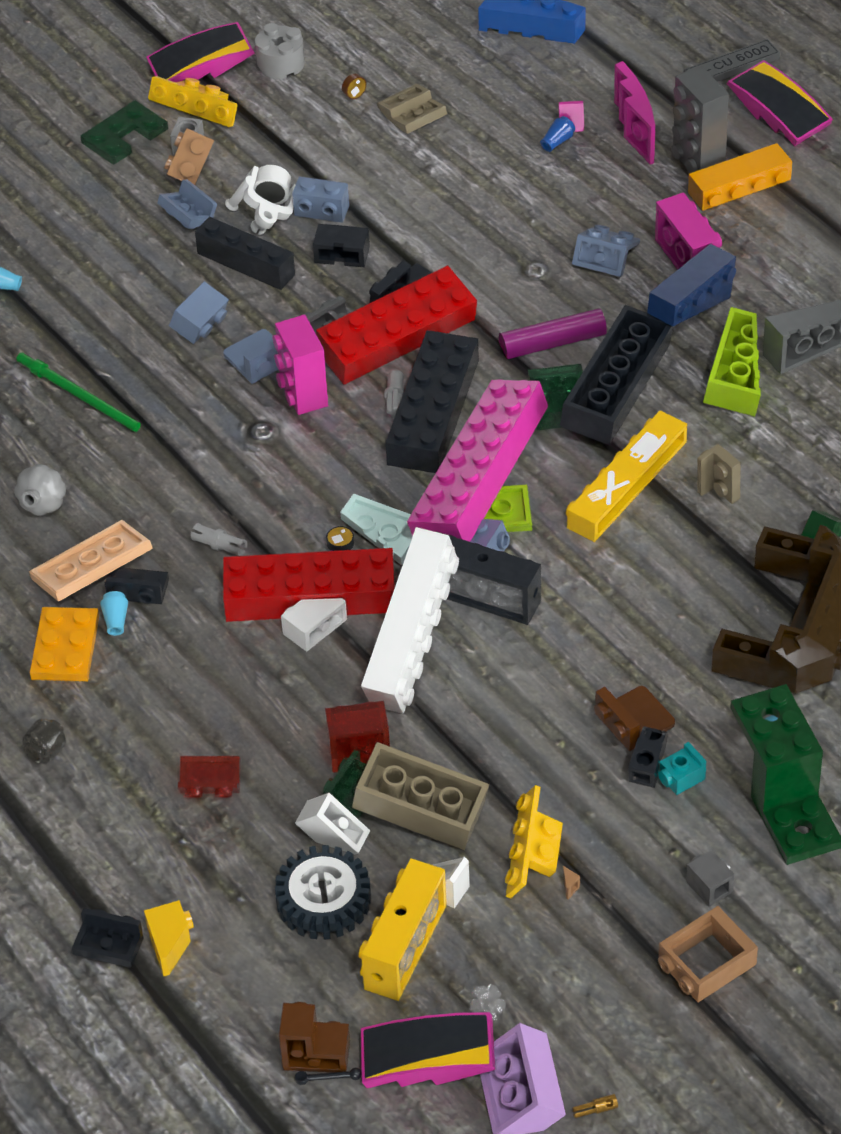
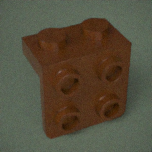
(630, 713)

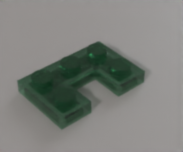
(107, 135)

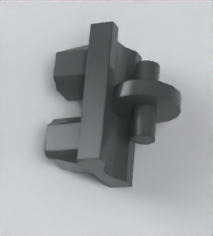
(327, 313)

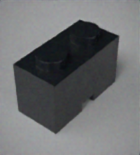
(341, 244)

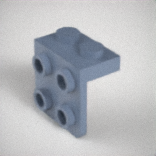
(253, 356)

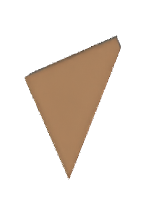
(571, 882)

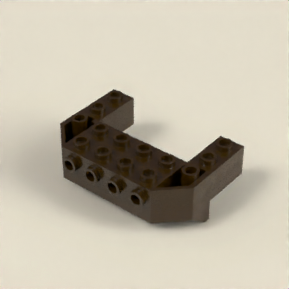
(809, 647)

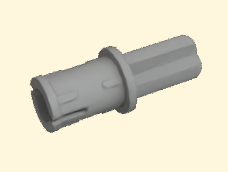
(394, 391)

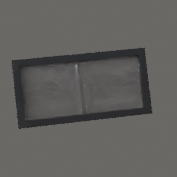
(495, 581)

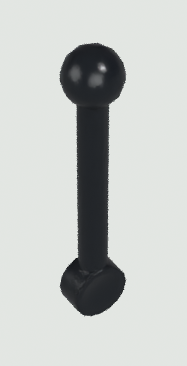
(302, 1077)

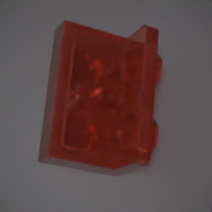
(209, 775)

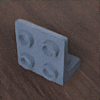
(603, 249)

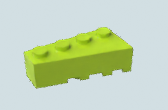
(735, 368)

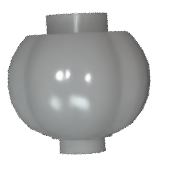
(40, 490)

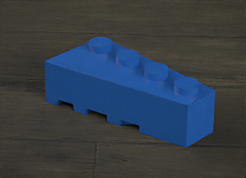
(550, 18)

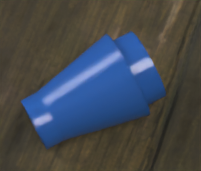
(559, 132)

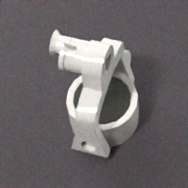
(265, 191)

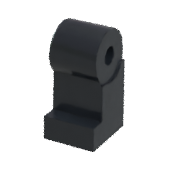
(647, 757)

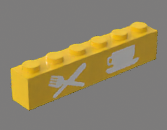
(626, 476)

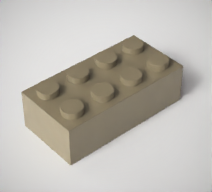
(420, 795)

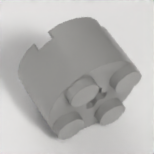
(279, 51)

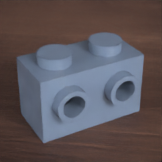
(320, 199)
(199, 313)

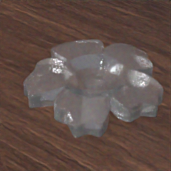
(487, 1000)

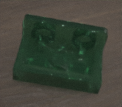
(346, 781)

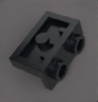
(138, 584)

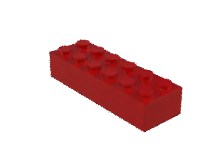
(396, 324)
(269, 584)

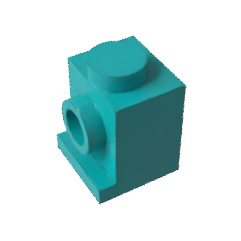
(682, 769)

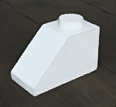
(313, 620)
(332, 824)

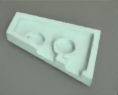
(379, 524)

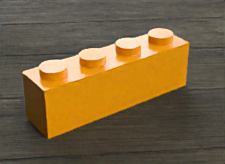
(739, 176)

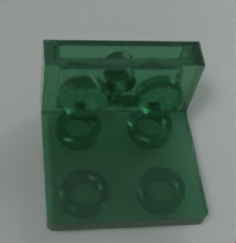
(556, 385)

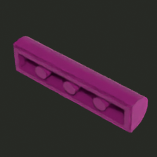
(553, 333)

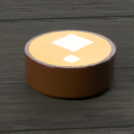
(354, 86)

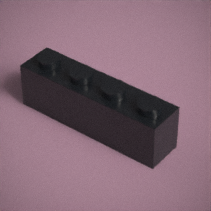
(245, 253)

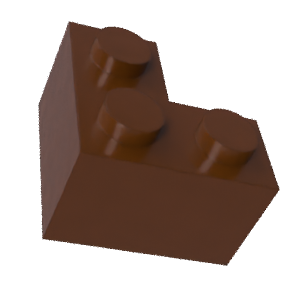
(312, 1044)

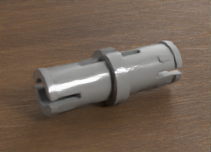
(218, 539)

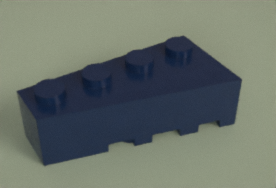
(694, 286)

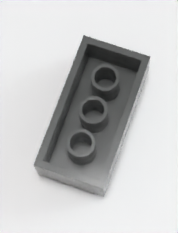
(699, 120)

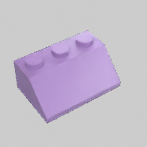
(524, 1086)

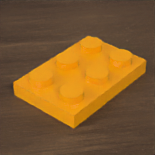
(64, 644)

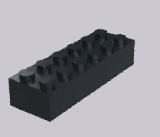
(616, 375)
(432, 401)

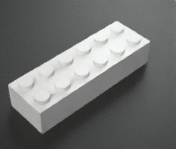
(410, 620)

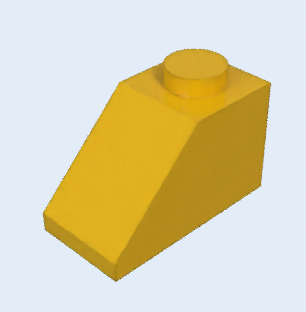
(169, 933)

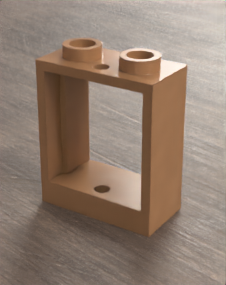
(730, 937)

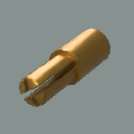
(600, 1105)

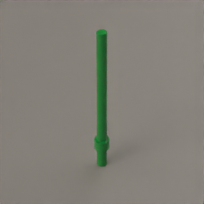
(41, 370)

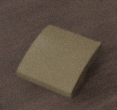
(412, 108)

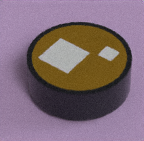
(340, 539)

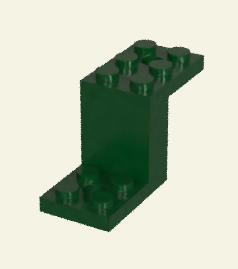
(786, 774)

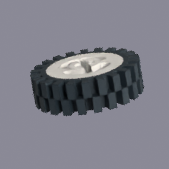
(345, 887)

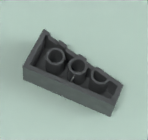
(802, 335)

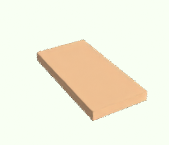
(90, 560)

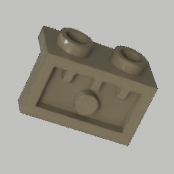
(720, 472)

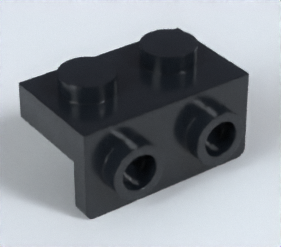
(108, 937)

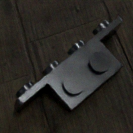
(397, 278)

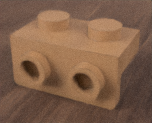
(189, 157)

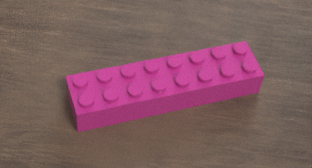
(480, 459)

